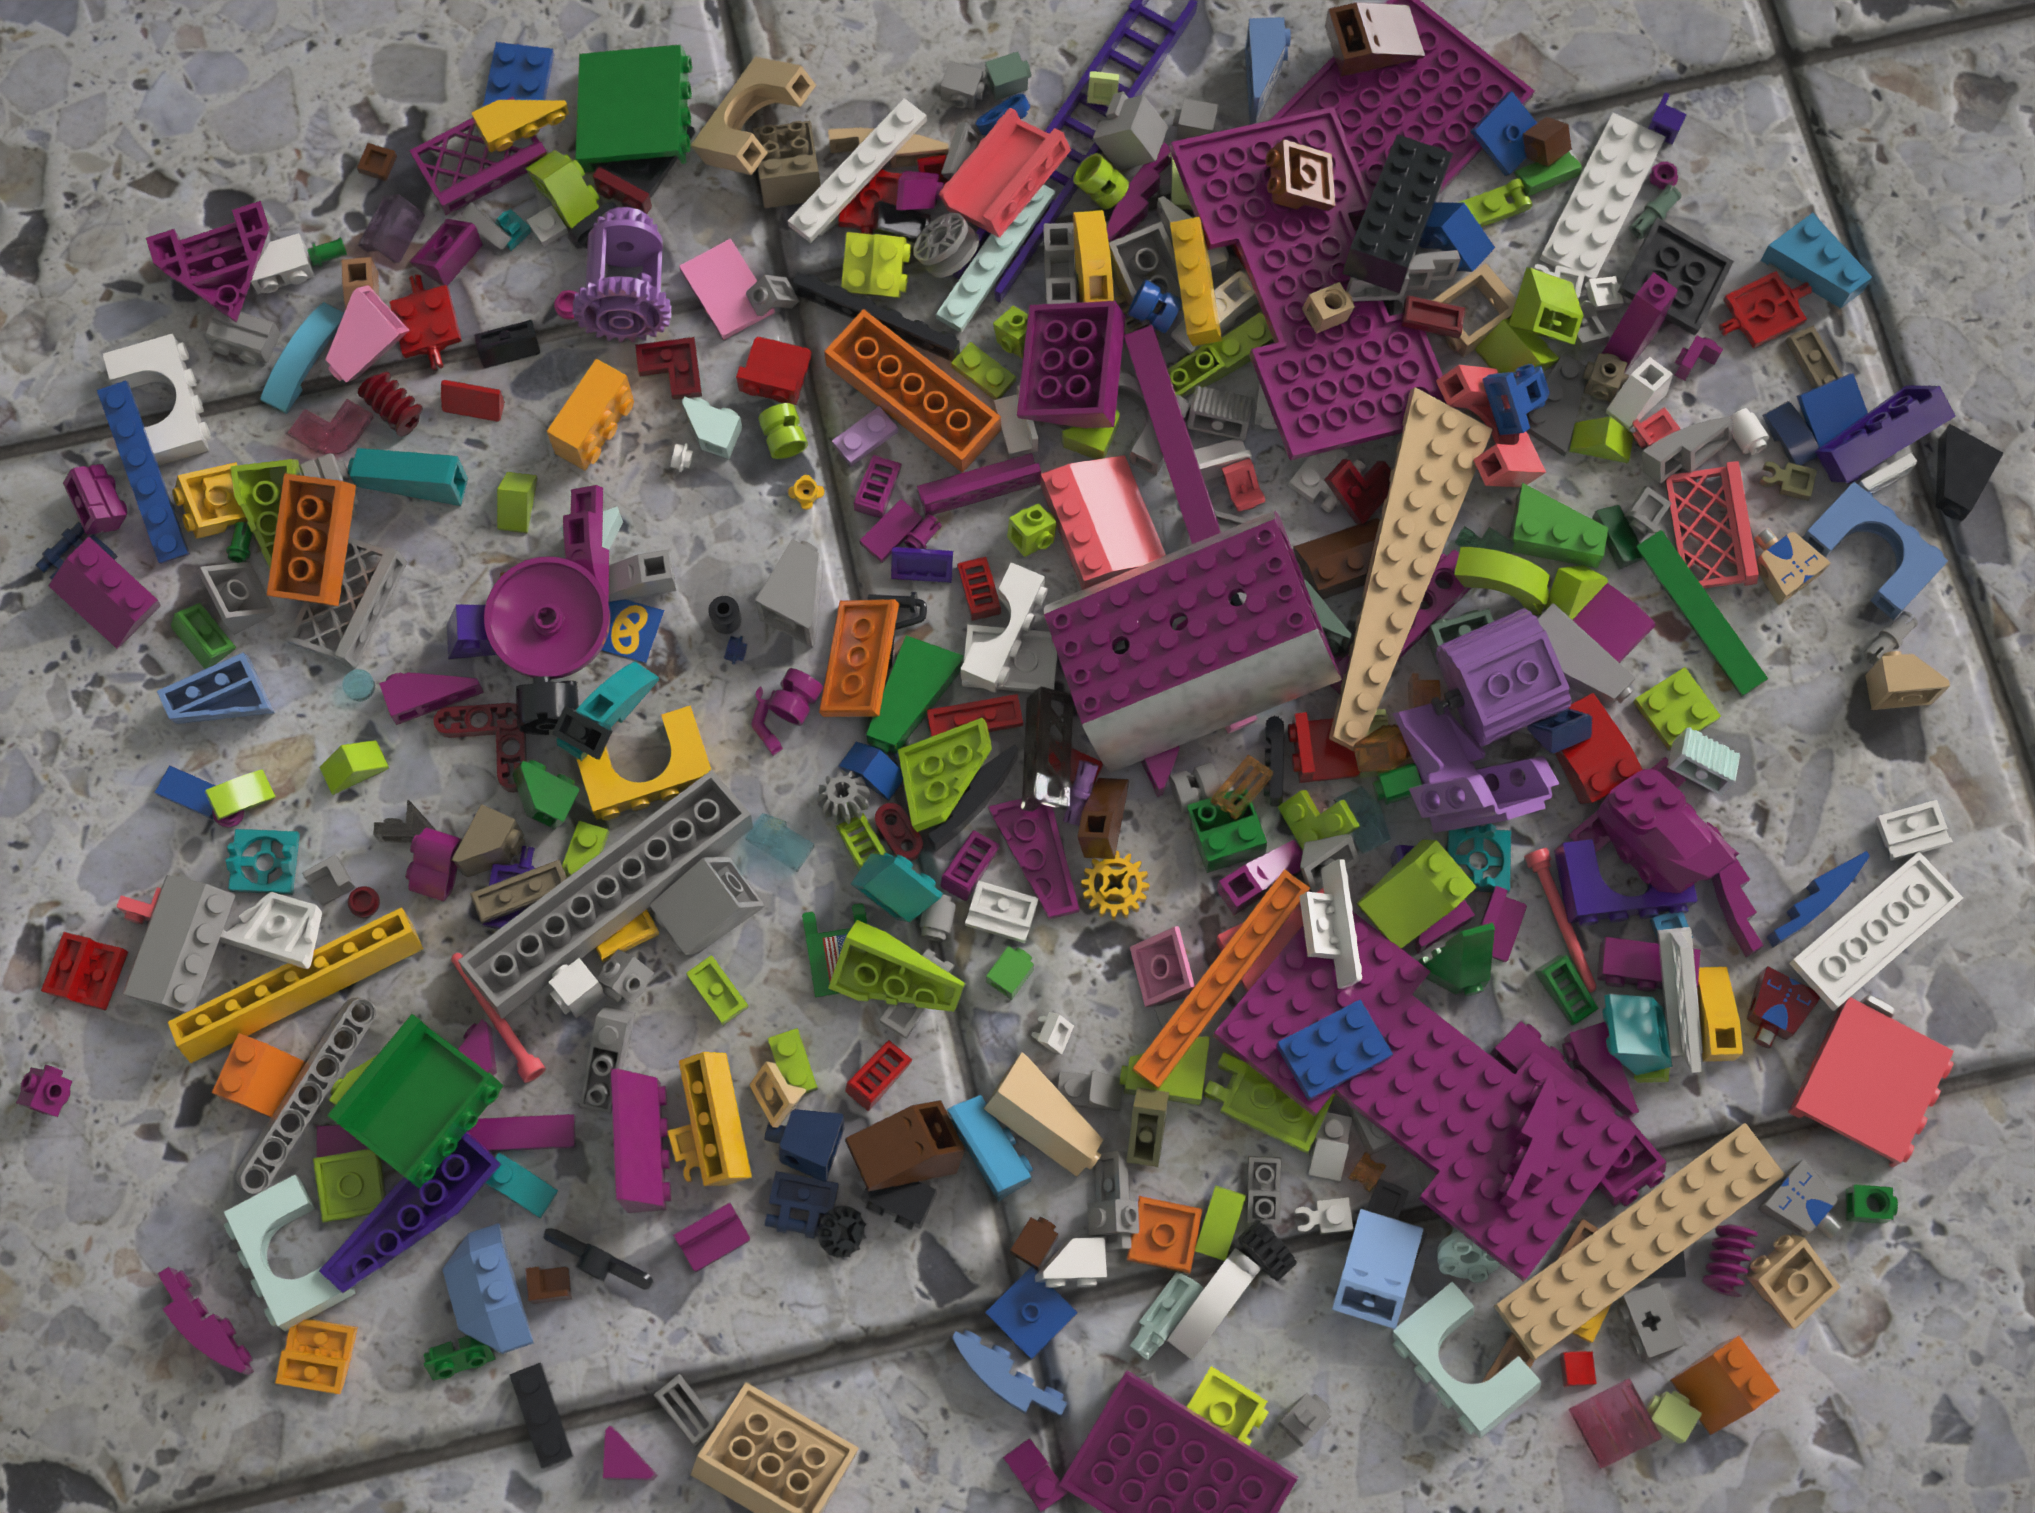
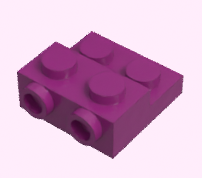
(1633, 1169)

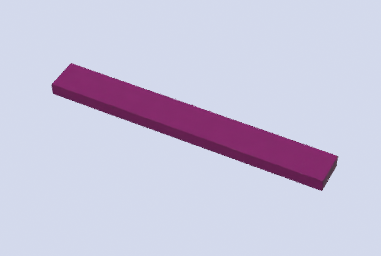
(1172, 434)
(492, 1133)

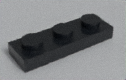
(541, 1415)

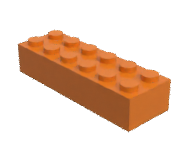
(913, 390)

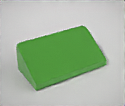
(1541, 177)
(202, 635)

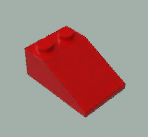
(1600, 761)

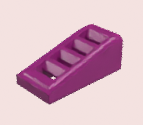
(870, 507)
(957, 881)

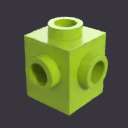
(1011, 331)
(1031, 529)

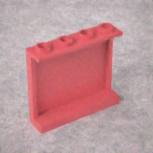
(1873, 1081)

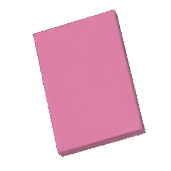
(720, 285)

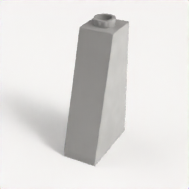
(1584, 661)

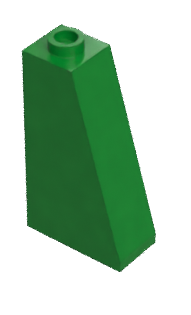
(913, 687)

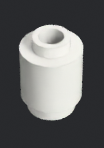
(1749, 432)

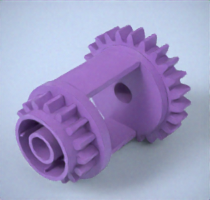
(622, 304)

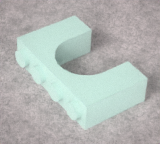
(254, 1226)
(1478, 1405)

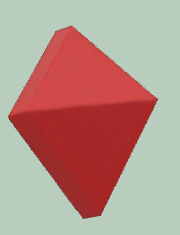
(933, 165)

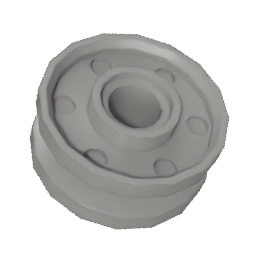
(946, 245)

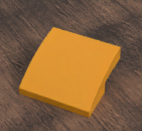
(317, 1356)

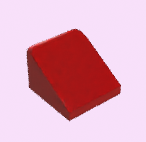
(1578, 1368)

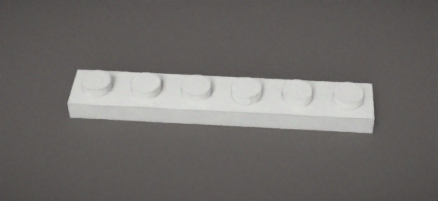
(857, 170)

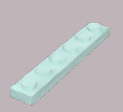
(991, 263)

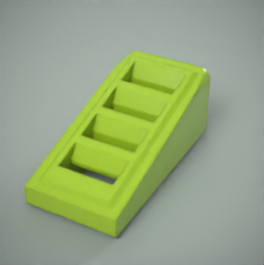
(849, 842)

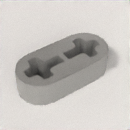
(486, 226)

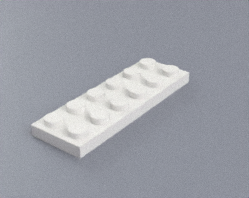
(1603, 197)
(1876, 931)

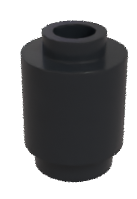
(725, 614)

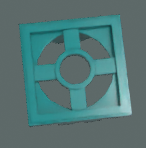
(1500, 838)
(242, 840)

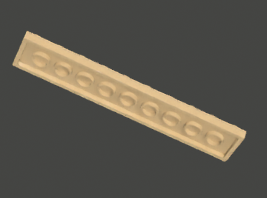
(1638, 1241)

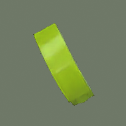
(1505, 574)

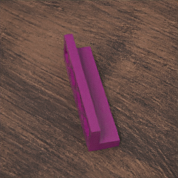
(979, 484)

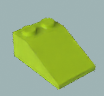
(1416, 893)

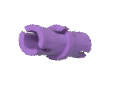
(1080, 792)

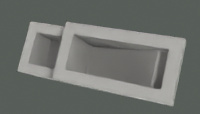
(1687, 448)

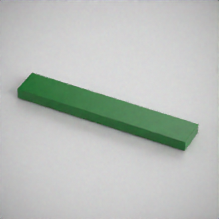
(1701, 613)

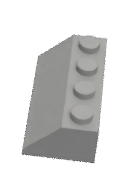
(178, 944)

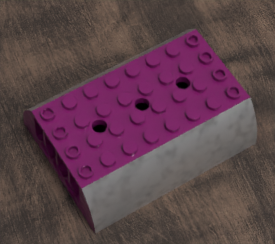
(1213, 670)

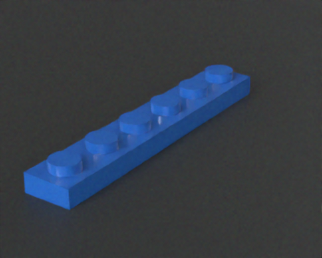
(143, 472)

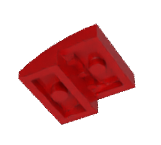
(84, 971)

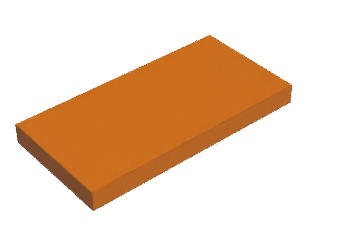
(859, 658)

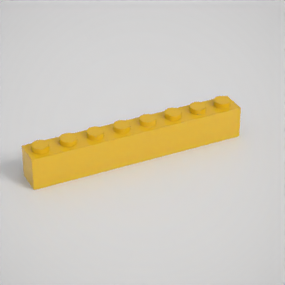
(294, 987)

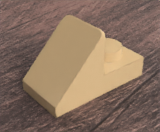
(775, 1094)

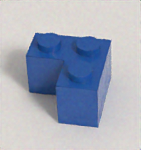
(1455, 228)

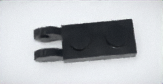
(1275, 759)

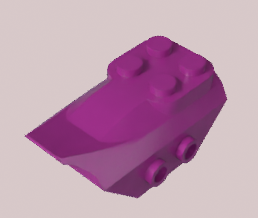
(1662, 833)

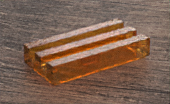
(1228, 805)

